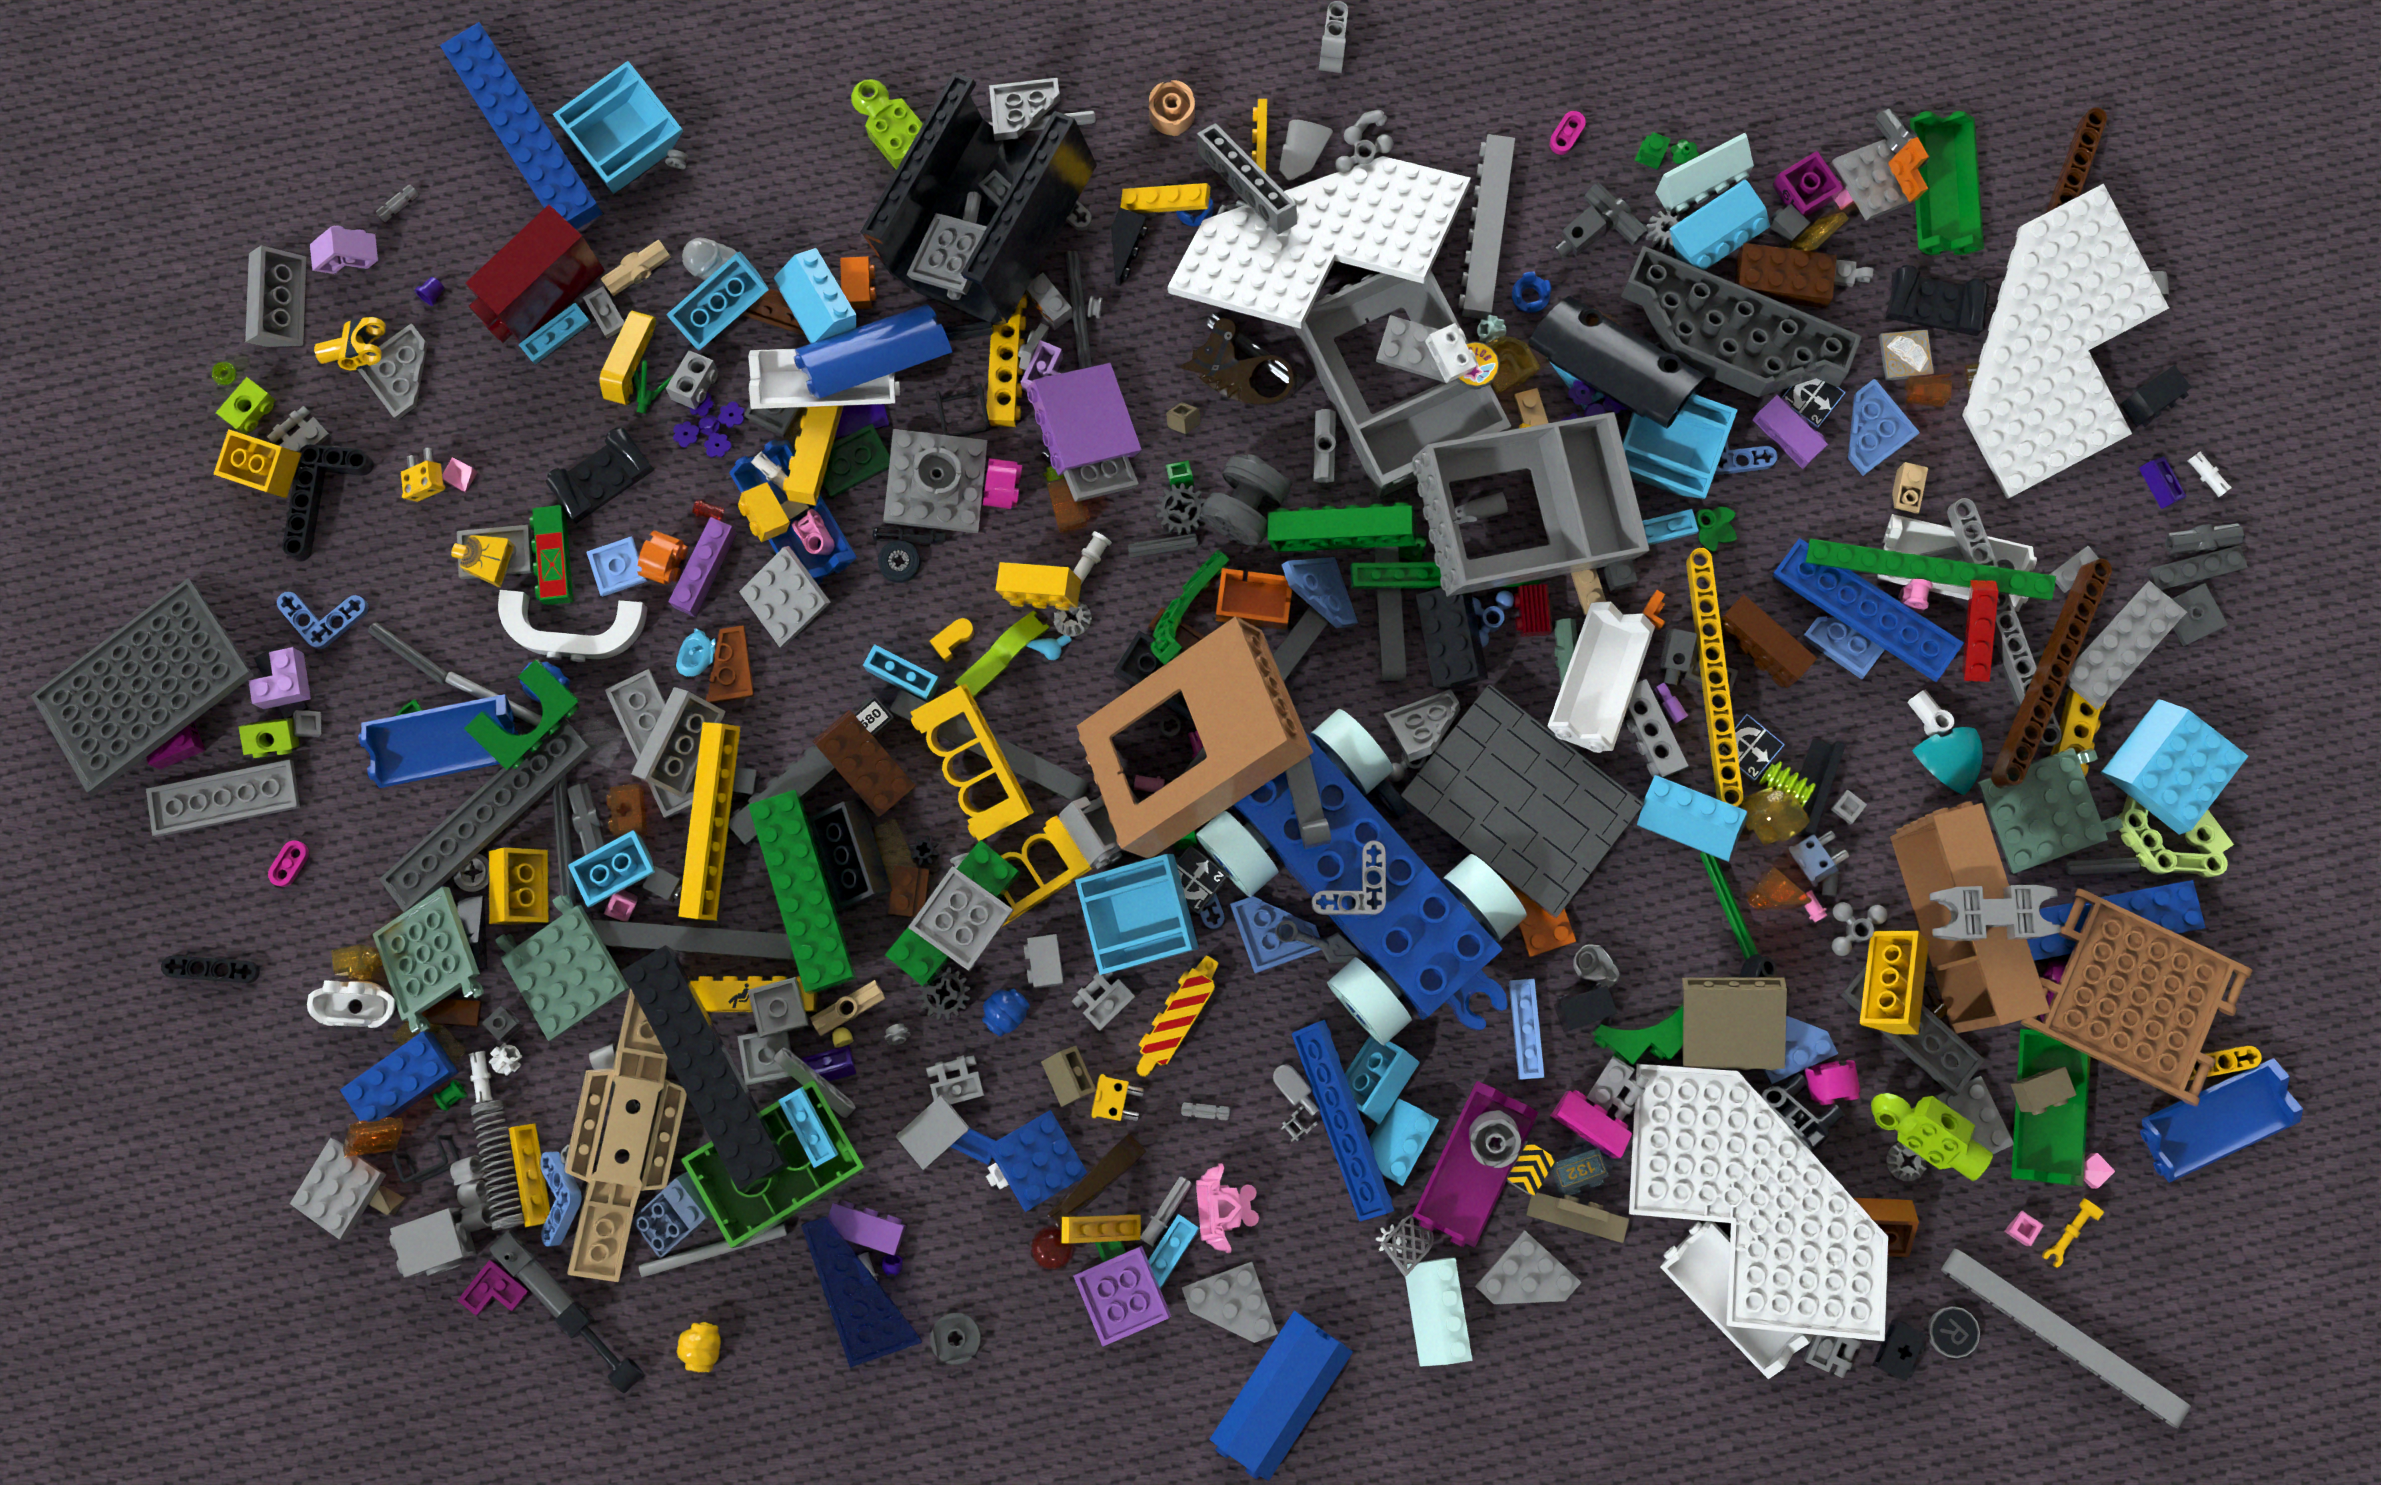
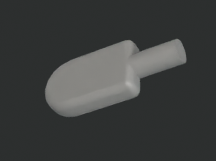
(1294, 1087)

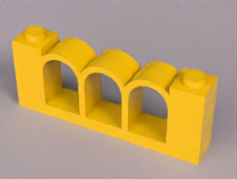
(929, 719)
(1068, 851)

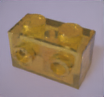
(356, 962)

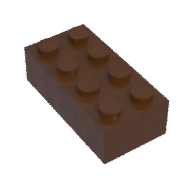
(1787, 274)
(1765, 642)
(863, 763)

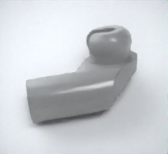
(1370, 117)

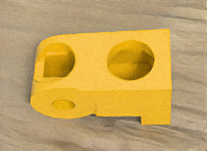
(952, 636)

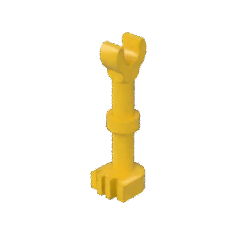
(2088, 1210)

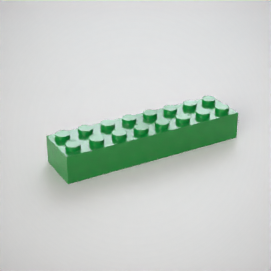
(802, 892)

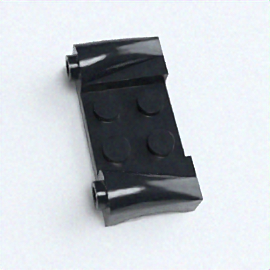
(1937, 302)
(599, 476)

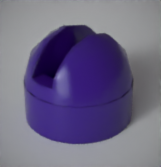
(892, 1264)

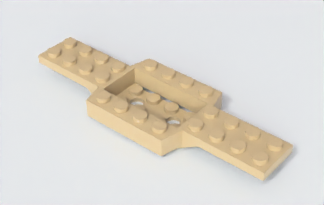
(615, 1186)

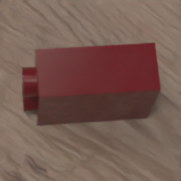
(533, 277)

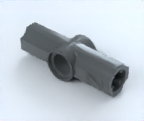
(1895, 131)
(1616, 213)
(2204, 538)
(586, 818)

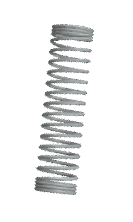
(477, 1111)

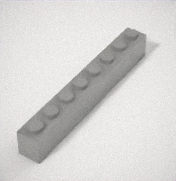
(1488, 226)

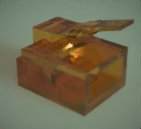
(1928, 390)

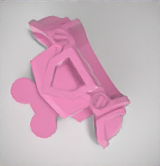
(1222, 1208)

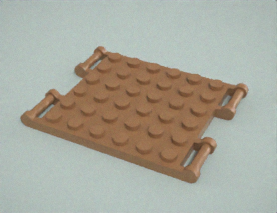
(2139, 997)

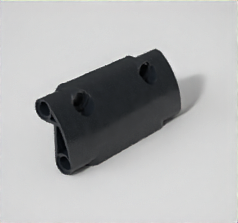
(1616, 362)

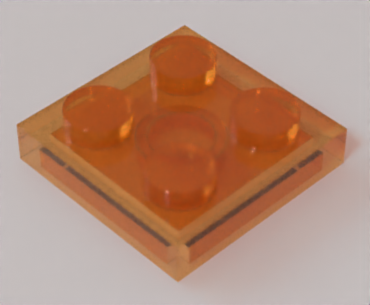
(373, 1136)

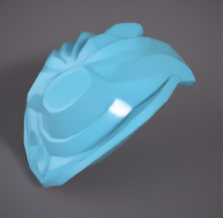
(695, 654)

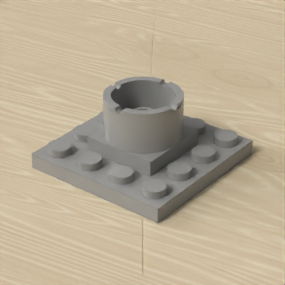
(932, 502)

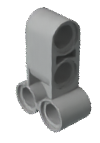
(1334, 38)

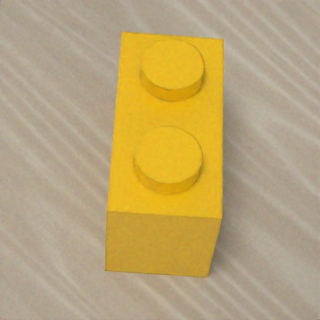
(763, 512)

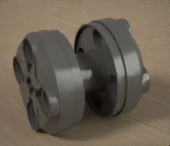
(1253, 485)

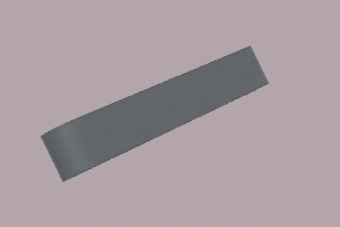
(1390, 623)

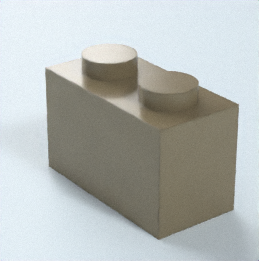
(1068, 1076)
(2043, 1089)

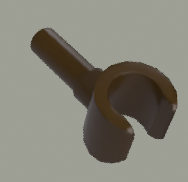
(1939, 1008)

